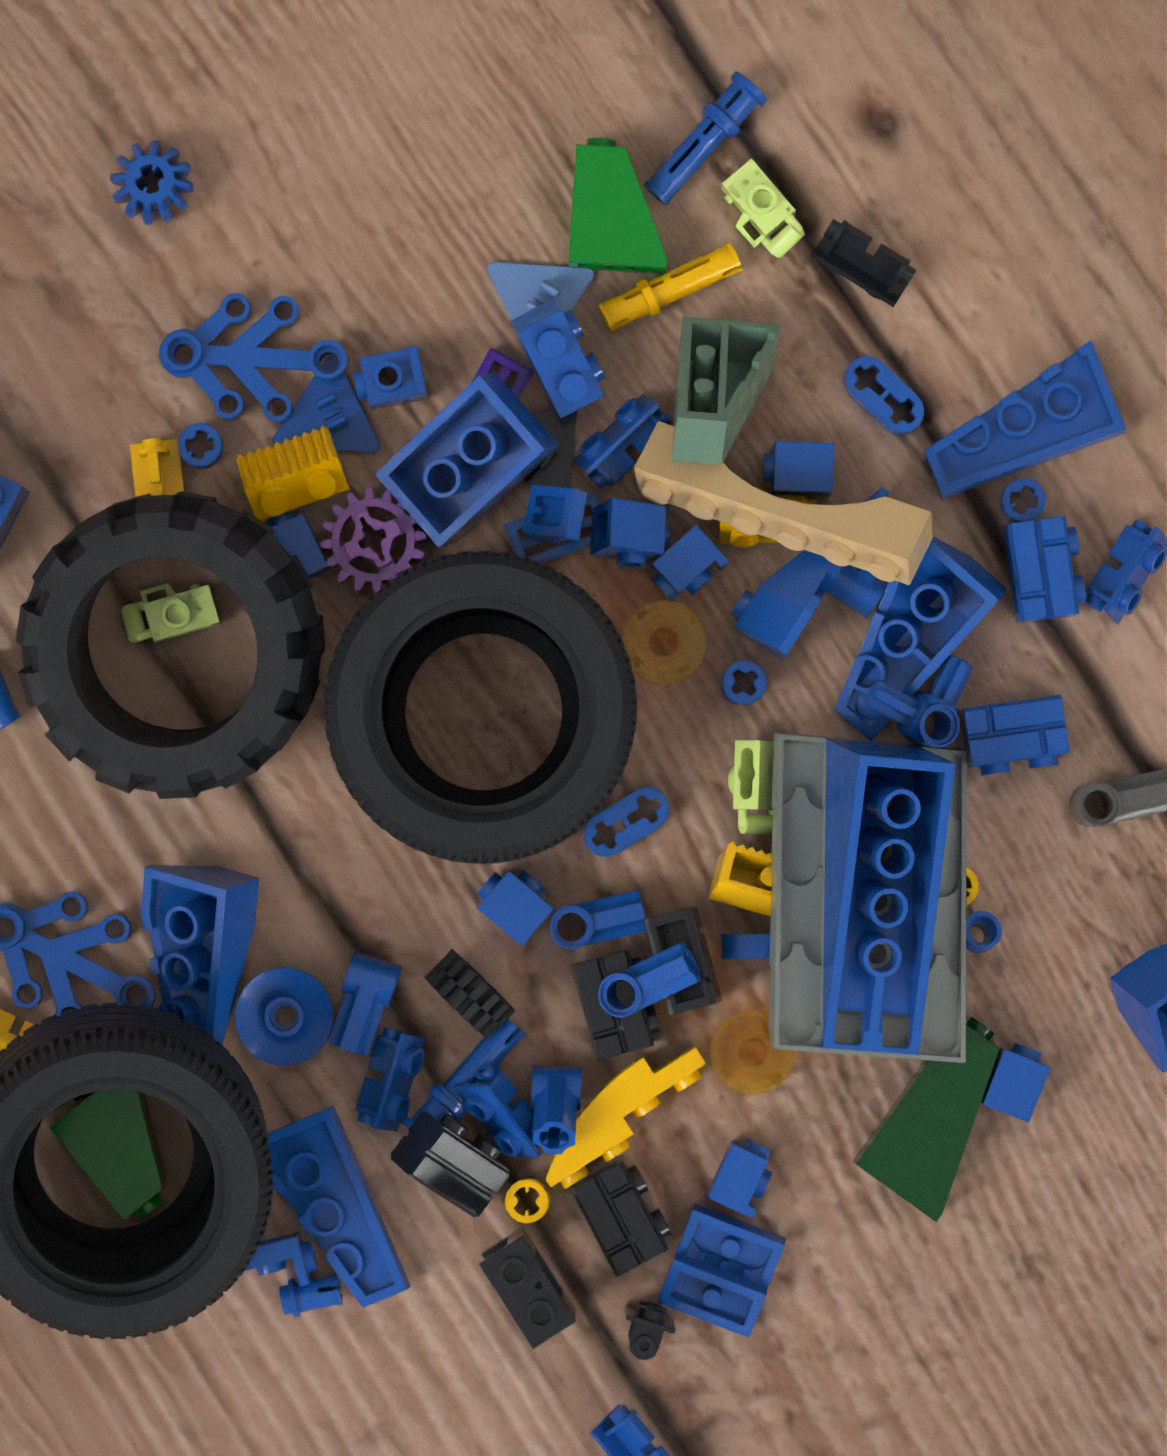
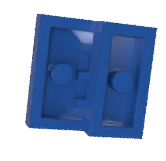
(721, 1270)

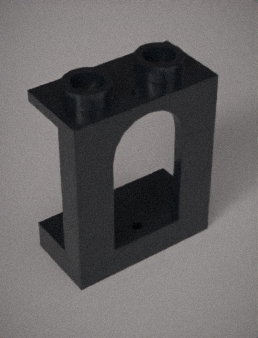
(528, 1287)

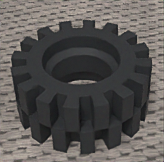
(469, 994)

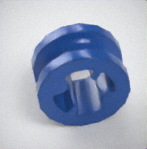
(190, 434)
(1015, 487)

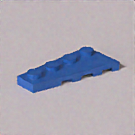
(1042, 421)
(334, 1204)

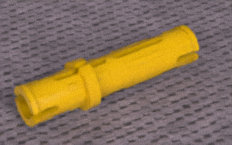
(661, 291)

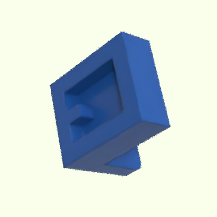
(554, 513)
(273, 1252)

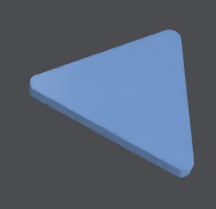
(529, 286)

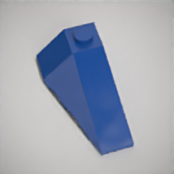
(787, 600)

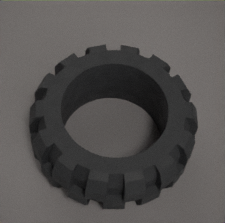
(91, 723)

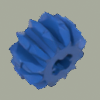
(168, 186)

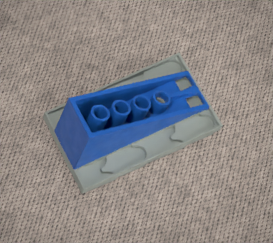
(868, 898)

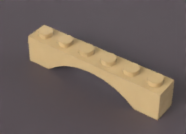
(870, 535)

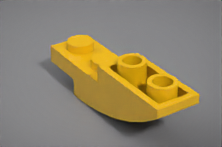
(602, 1122)

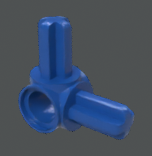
(912, 711)

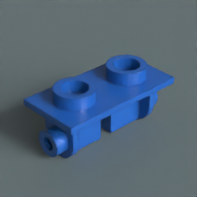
(606, 449)
(1122, 588)
(387, 1101)
(488, 1102)
(625, 1435)

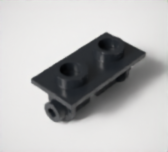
(844, 253)
(647, 1328)

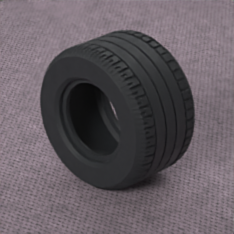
(460, 599)
(189, 1253)

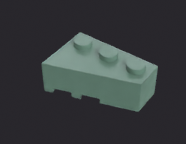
(718, 383)

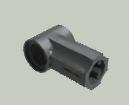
(1124, 798)

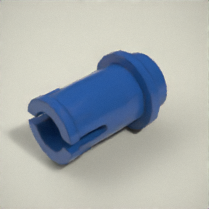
(317, 1294)

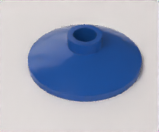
(258, 1022)

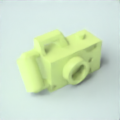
(762, 207)
(170, 615)
(752, 785)

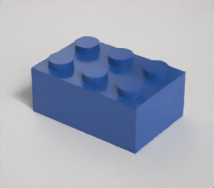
(467, 459)

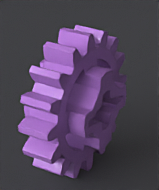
(352, 550)

